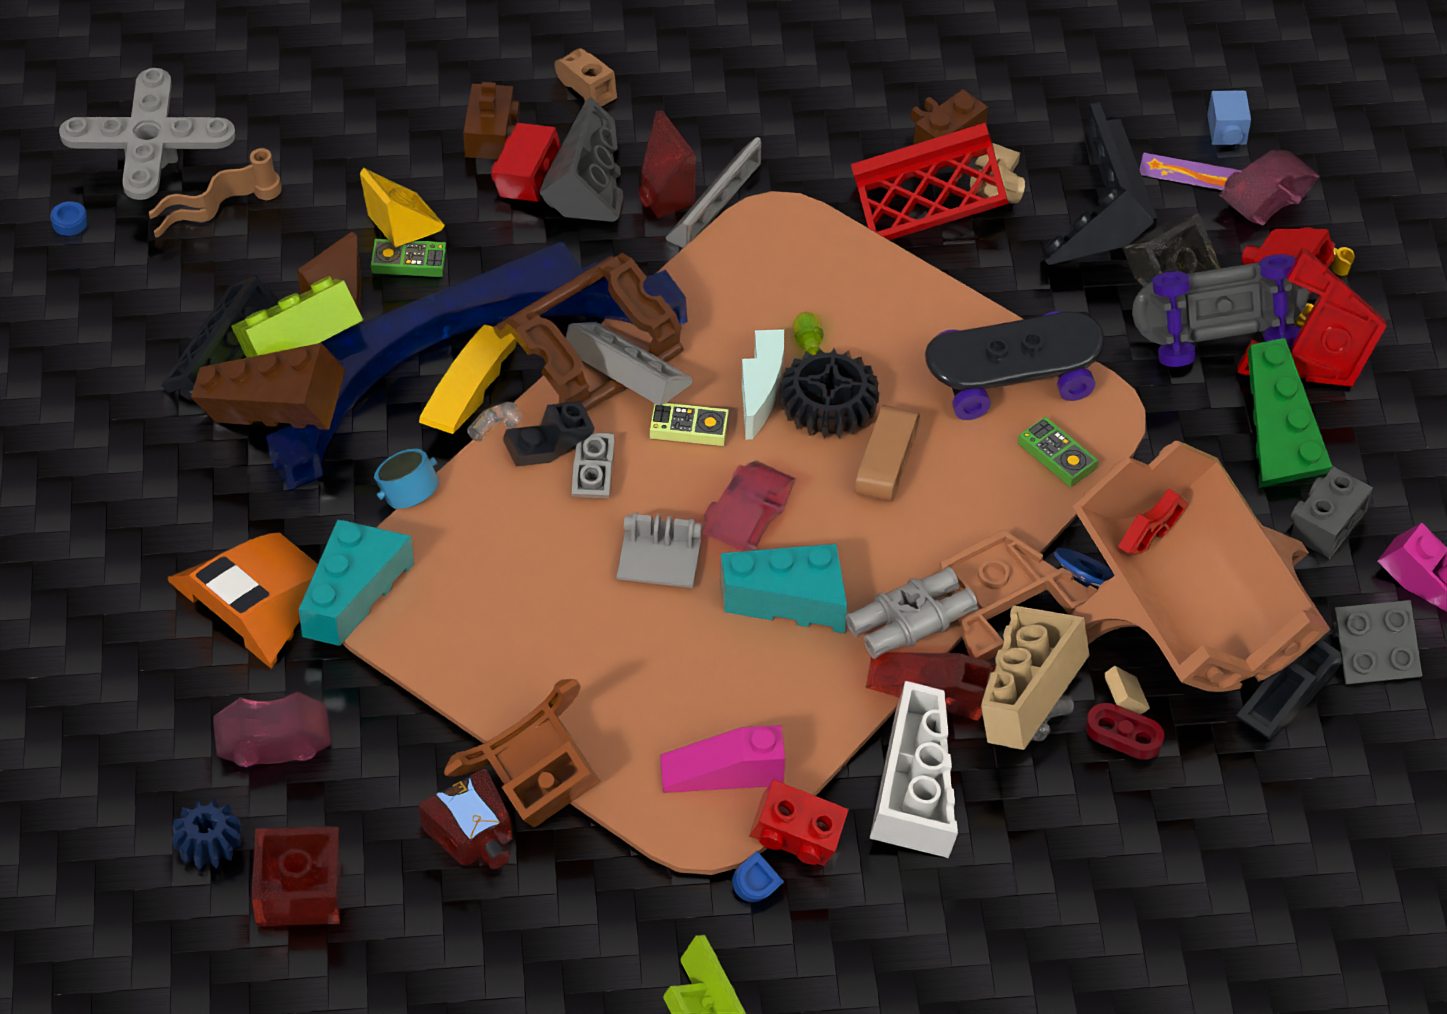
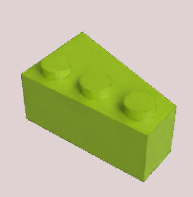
(299, 319)

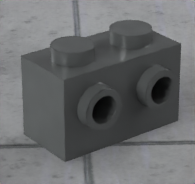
(1330, 511)

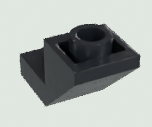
(559, 431)

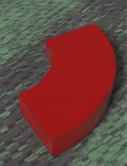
(1153, 523)

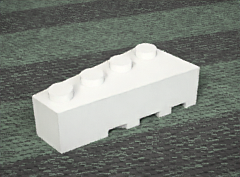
(915, 785)

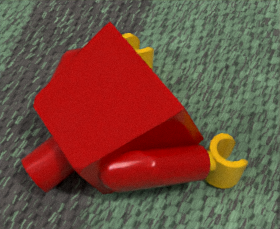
(1290, 243)

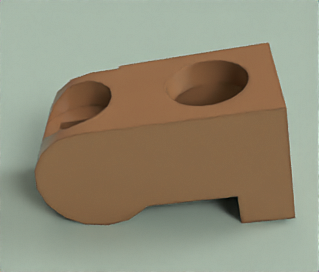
(587, 76)

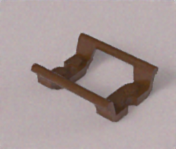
(562, 362)

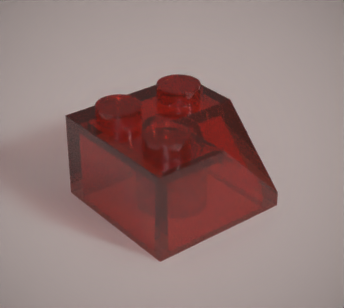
(296, 876)

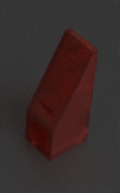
(957, 674)

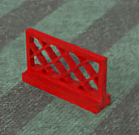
(923, 162)

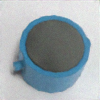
(406, 478)

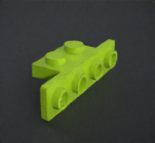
(709, 988)

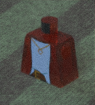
(469, 821)

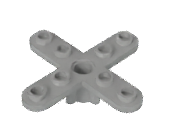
(147, 135)

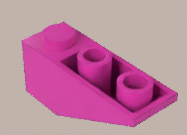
(1419, 564)

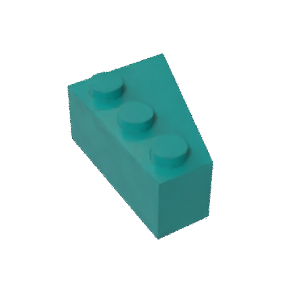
(350, 577)
(786, 584)

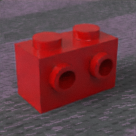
(525, 161)
(798, 823)

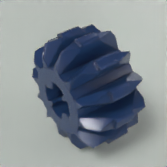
(206, 834)

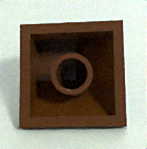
(338, 262)

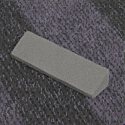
(717, 194)
(627, 362)

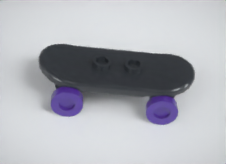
(1015, 354)

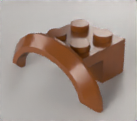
(535, 759)

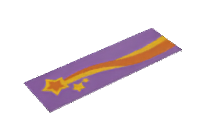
(1185, 171)

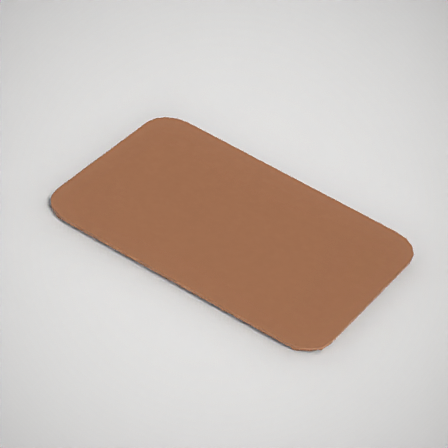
(522, 576)

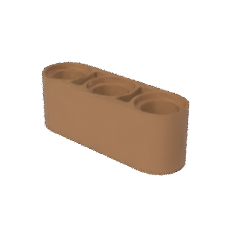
(887, 453)

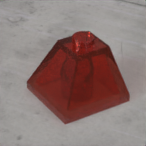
(667, 169)

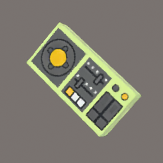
(689, 424)

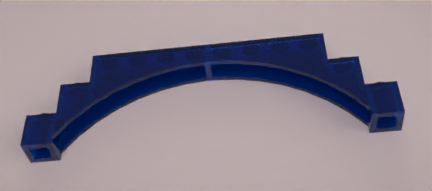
(488, 298)

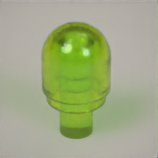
(808, 331)

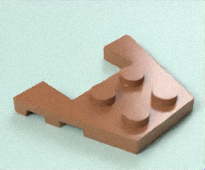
(1001, 575)

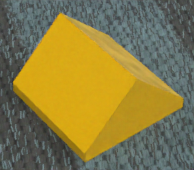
(397, 210)

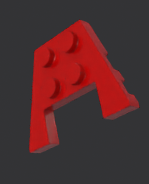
(1336, 332)

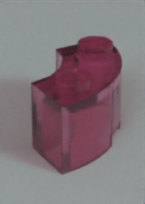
(1268, 185)
(748, 505)
(271, 730)

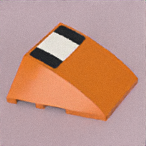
(253, 590)

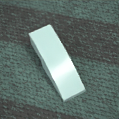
(762, 379)

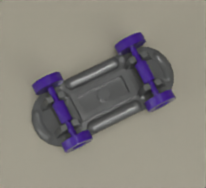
(1219, 305)

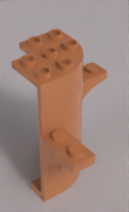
(1212, 589)

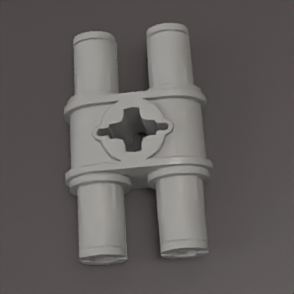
(911, 612)

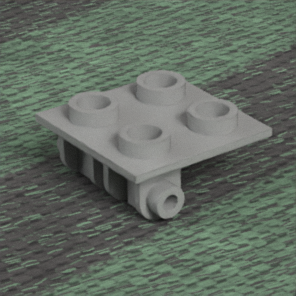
(660, 550)

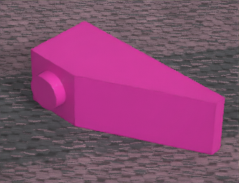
(727, 761)

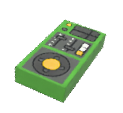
(410, 259)
(1057, 451)

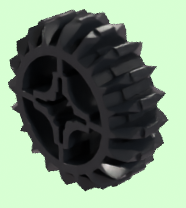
(851, 398)

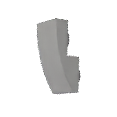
(593, 466)

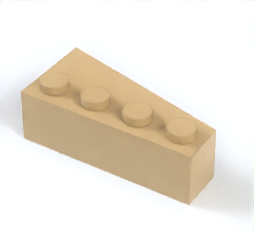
(1031, 673)

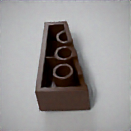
(273, 388)

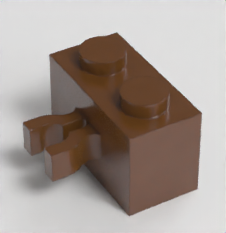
(951, 116)
(489, 120)

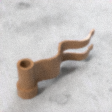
(254, 178)

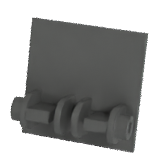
(1377, 642)

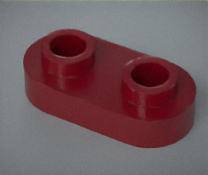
(1125, 731)

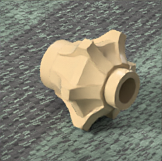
(1013, 184)

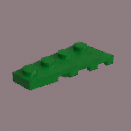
(1286, 429)

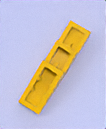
(465, 381)

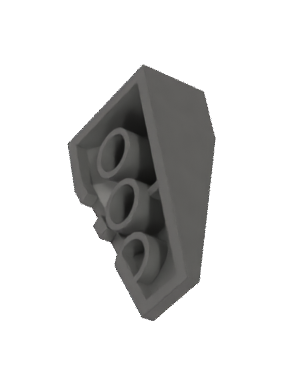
(584, 171)

